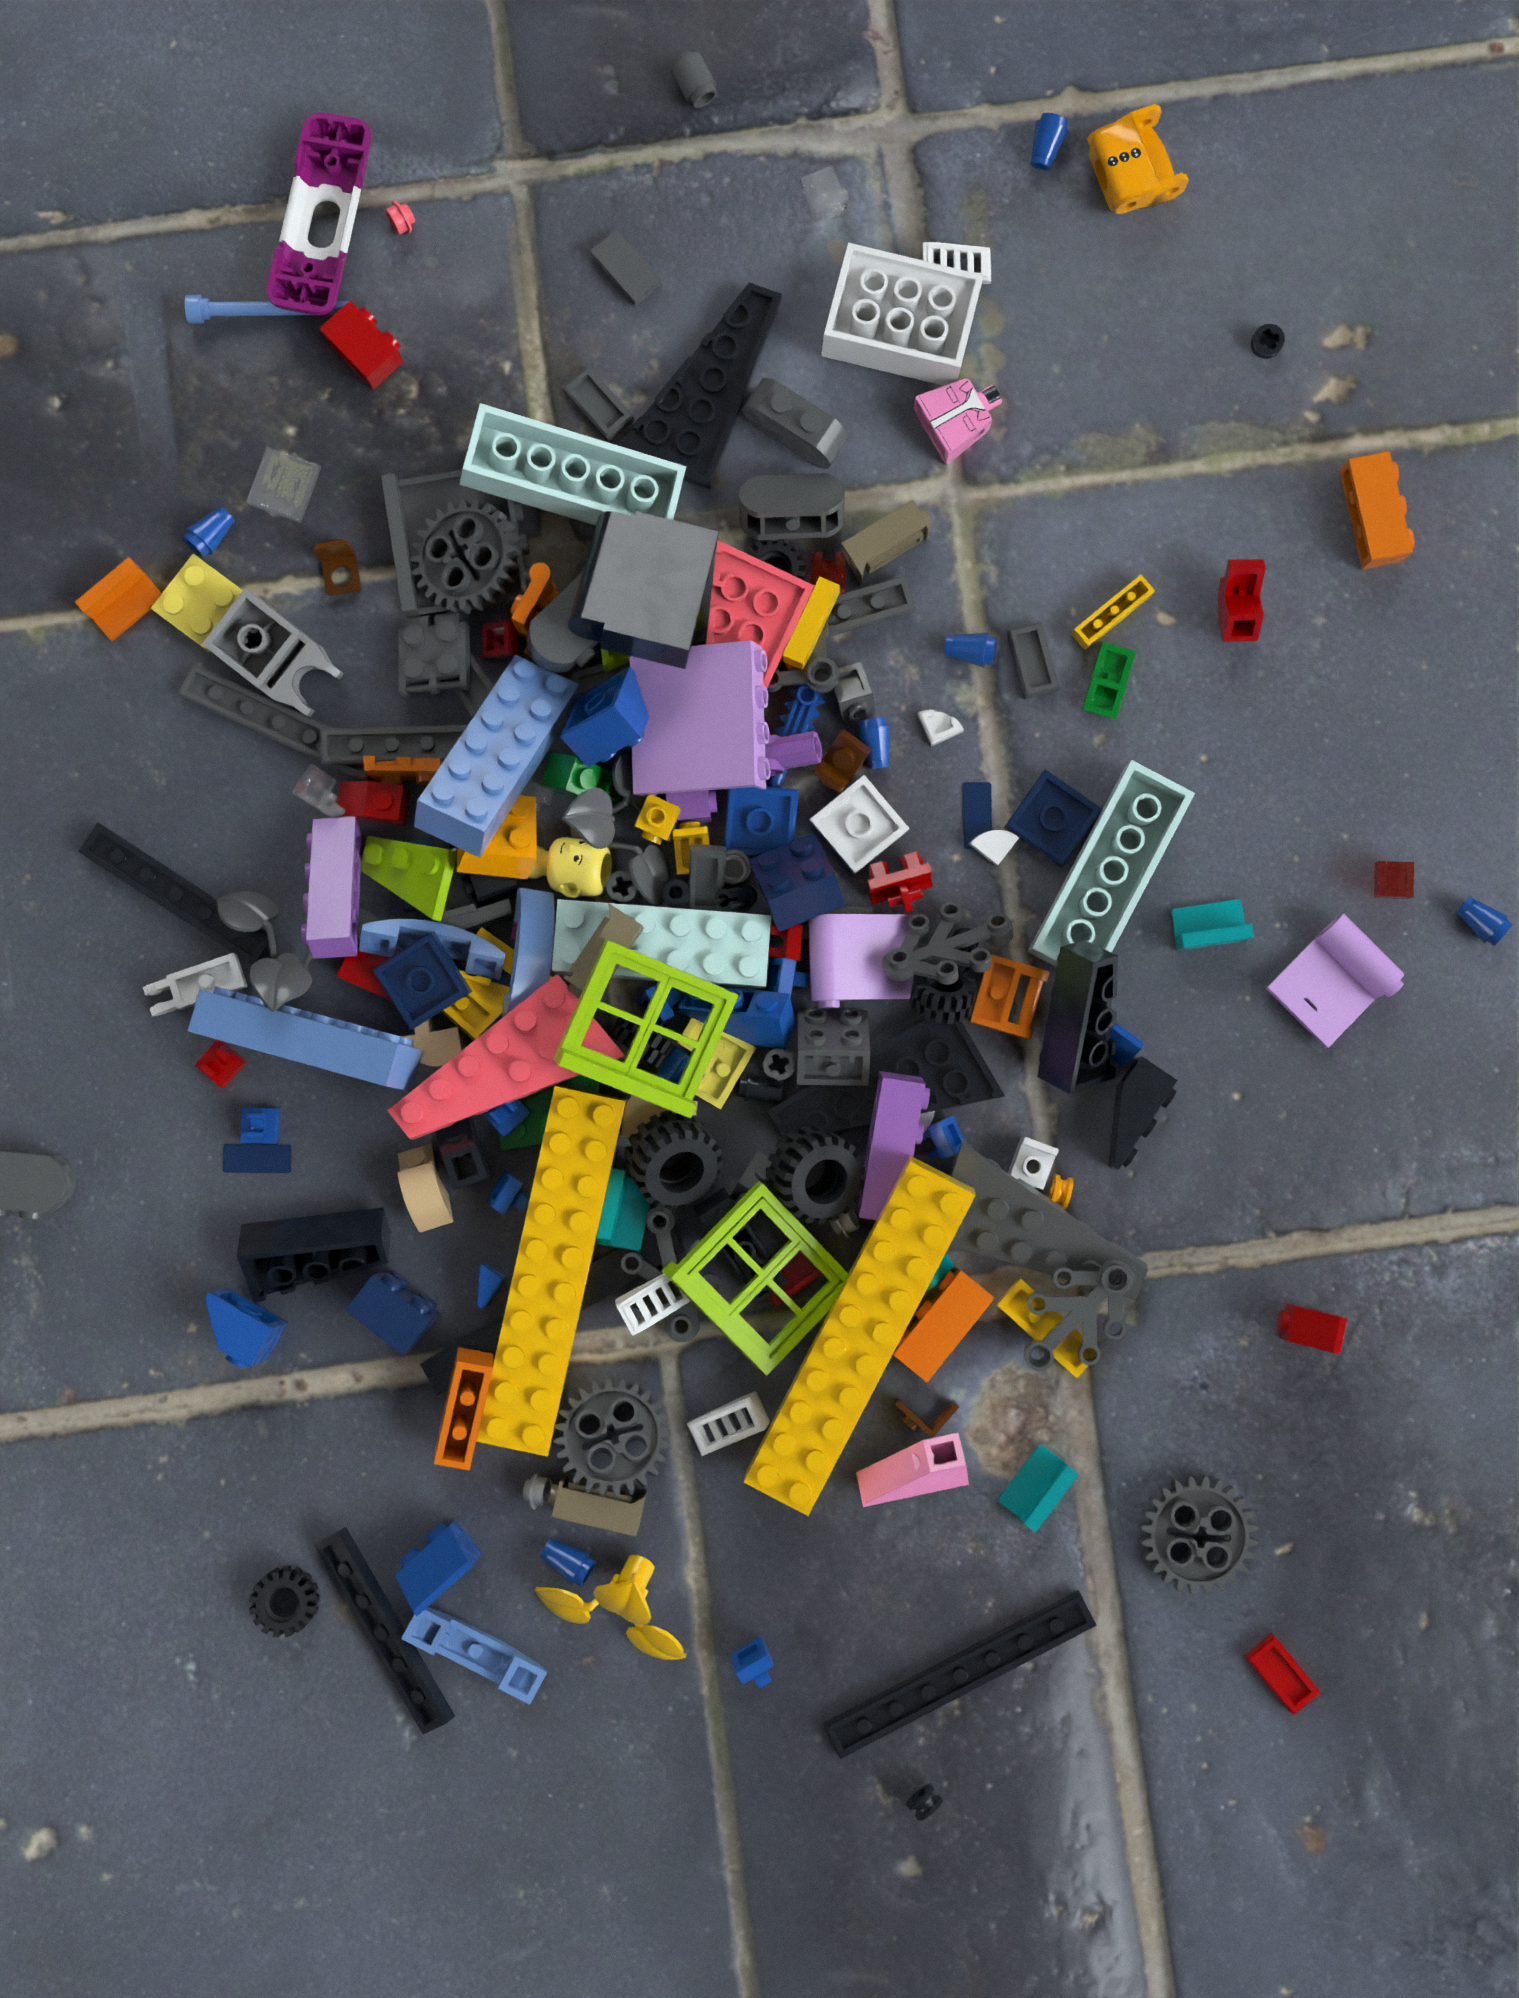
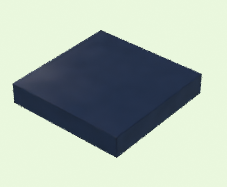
(1053, 818)
(422, 980)

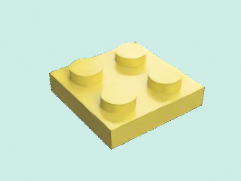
(196, 599)

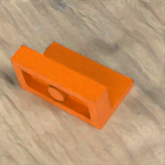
(119, 599)

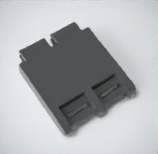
(433, 654)

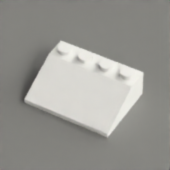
(901, 315)

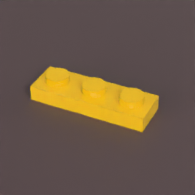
(1038, 1326)

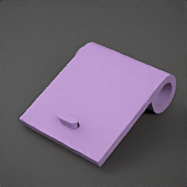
(849, 956)
(1337, 977)

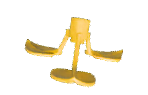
(626, 1598)

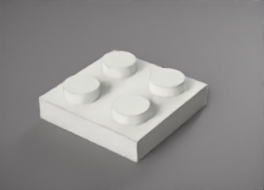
(859, 824)

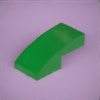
(1108, 680)

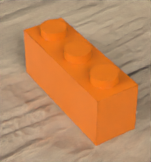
(1376, 510)
(942, 1323)
(463, 1408)

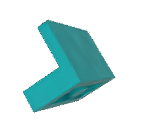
(1210, 925)
(623, 1214)
(1037, 1487)

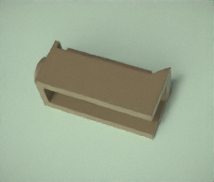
(886, 539)
(619, 929)
(590, 1509)

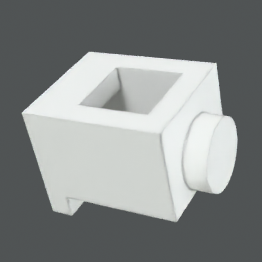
(1032, 1150)

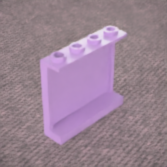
(703, 721)

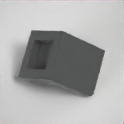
(458, 903)

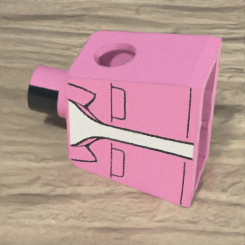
(956, 416)

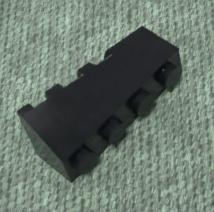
(1080, 1019)
(311, 1248)

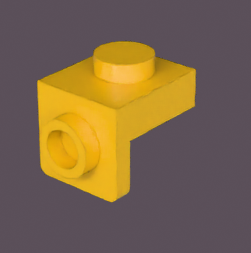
(657, 819)
(687, 834)

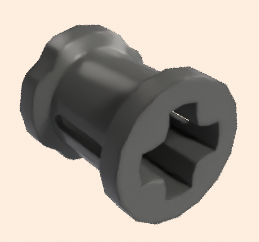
(612, 885)
(789, 1068)

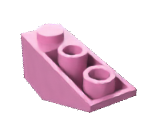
(915, 1471)

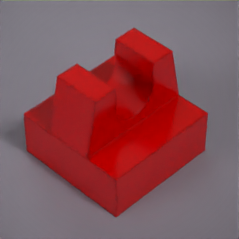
(791, 943)
(221, 1063)

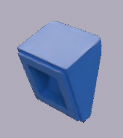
(1126, 1045)
(489, 1284)

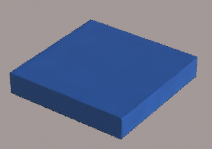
(760, 819)

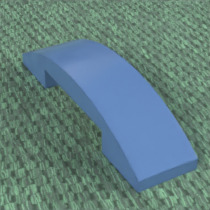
(386, 935)
(533, 945)
(477, 1651)

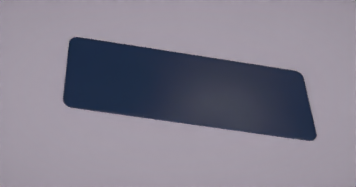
(976, 810)
(257, 1158)

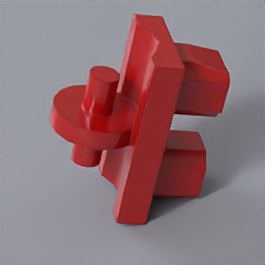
(902, 885)

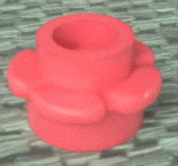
(400, 217)

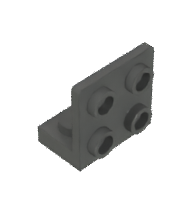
(833, 1047)

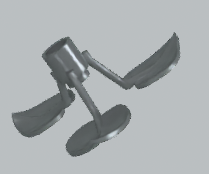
(593, 822)
(277, 977)

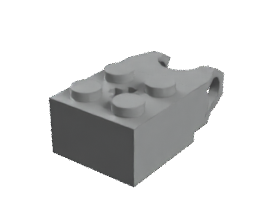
(279, 659)

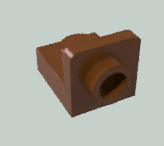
(841, 761)

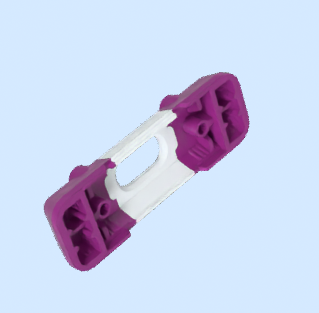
(331, 169)

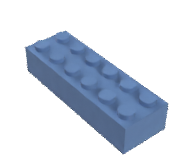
(495, 756)
(306, 1038)

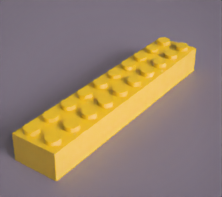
(551, 1270)
(859, 1335)

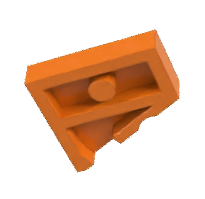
(402, 769)

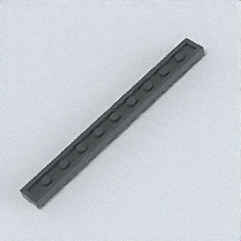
(849, 613)

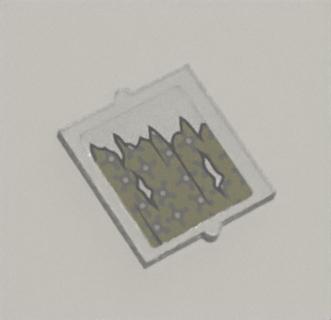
(283, 485)

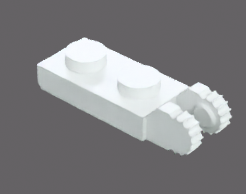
(185, 984)

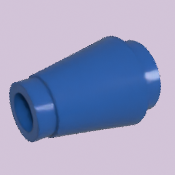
(1048, 139)
(208, 532)
(972, 648)
(876, 735)
(1484, 921)
(568, 1562)

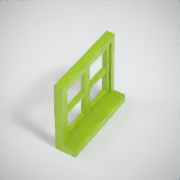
(625, 1074)
(726, 1315)

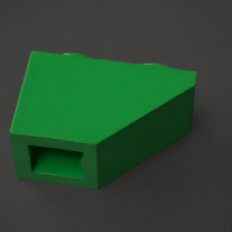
(571, 777)

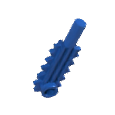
(798, 721)

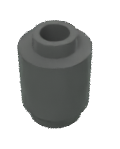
(694, 78)

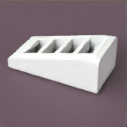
(946, 251)
(649, 1318)
(756, 1412)

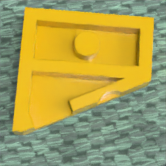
(478, 1009)

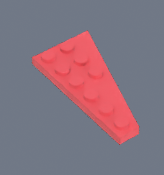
(754, 604)
(501, 1064)

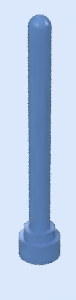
(201, 309)

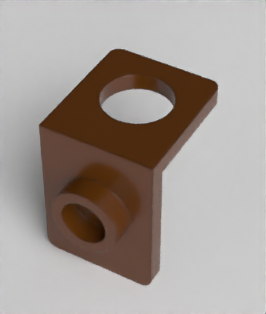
(336, 554)
(916, 1422)

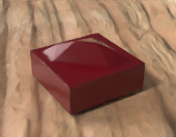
(499, 640)

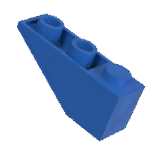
(756, 1018)

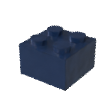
(797, 882)
(394, 1311)

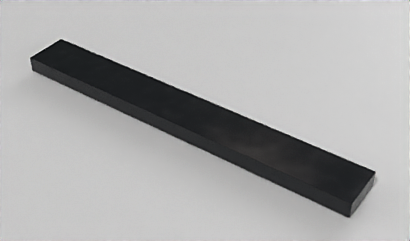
(603, 1279)
(959, 1674)

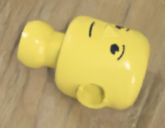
(574, 867)

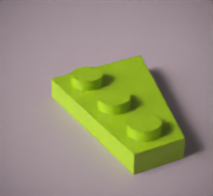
(411, 871)

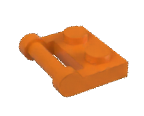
(535, 598)
(998, 992)

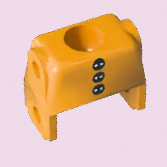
(1134, 163)

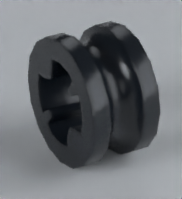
(1272, 331)
(924, 1802)

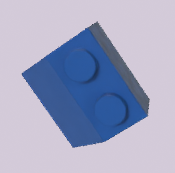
(606, 719)
(243, 1328)
(436, 1566)

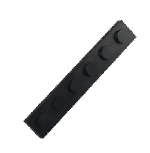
(170, 891)
(384, 1631)

